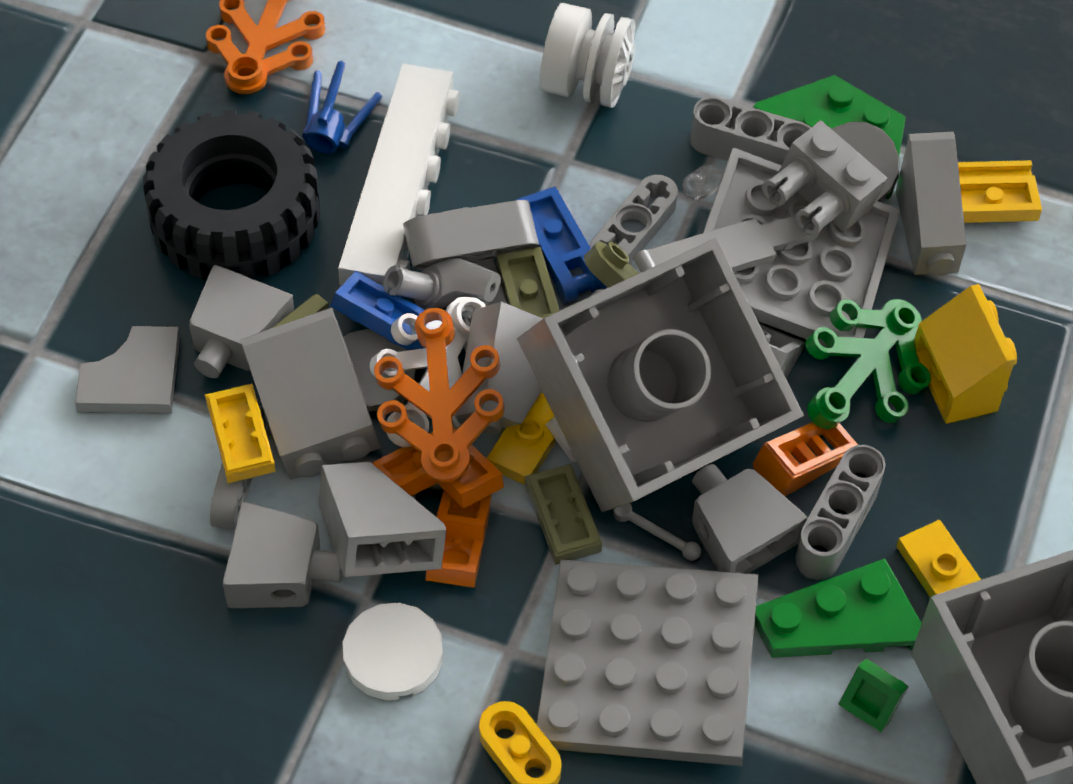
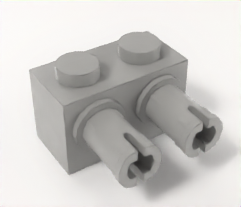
(830, 177)

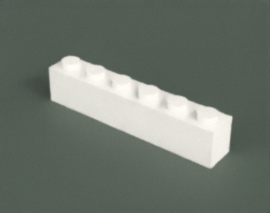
(400, 171)

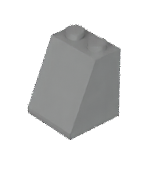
(310, 394)

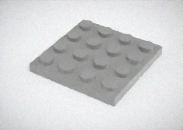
(810, 277)
(649, 662)

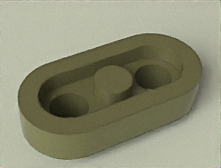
(609, 263)

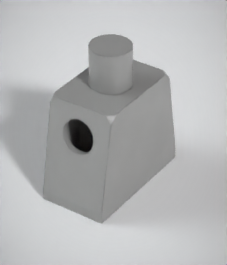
(229, 311)
(743, 519)
(275, 560)

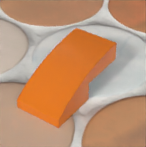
(463, 541)

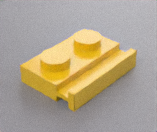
(999, 191)

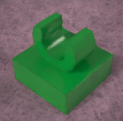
(873, 695)

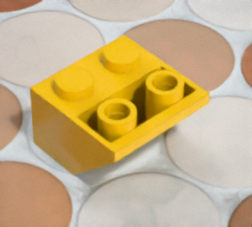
(966, 356)

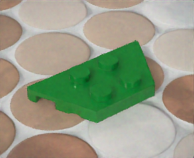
(836, 104)

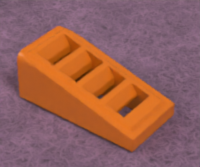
(782, 469)

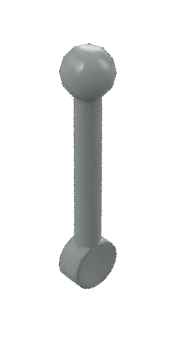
(690, 550)

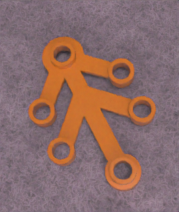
(249, 71)
(441, 401)

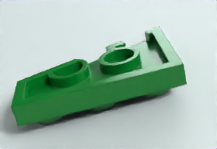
(844, 612)

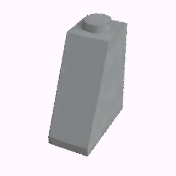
(932, 203)
(500, 327)
(377, 523)

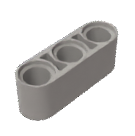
(726, 125)
(470, 233)
(835, 530)

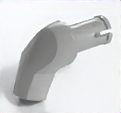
(442, 283)

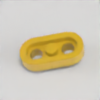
(523, 750)

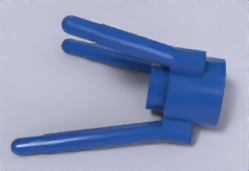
(326, 128)

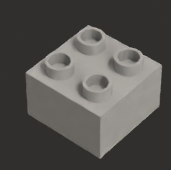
(659, 375)
(1004, 671)

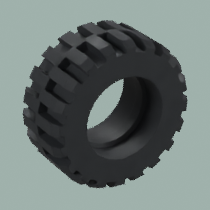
(226, 152)

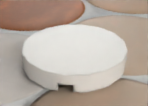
(392, 651)

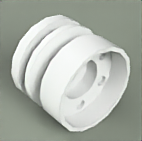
(594, 56)

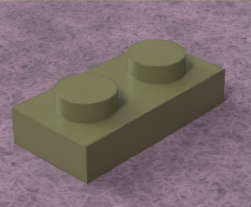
(527, 282)

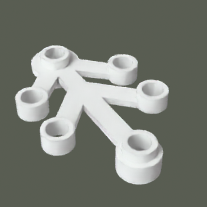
(417, 358)

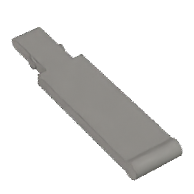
(742, 243)

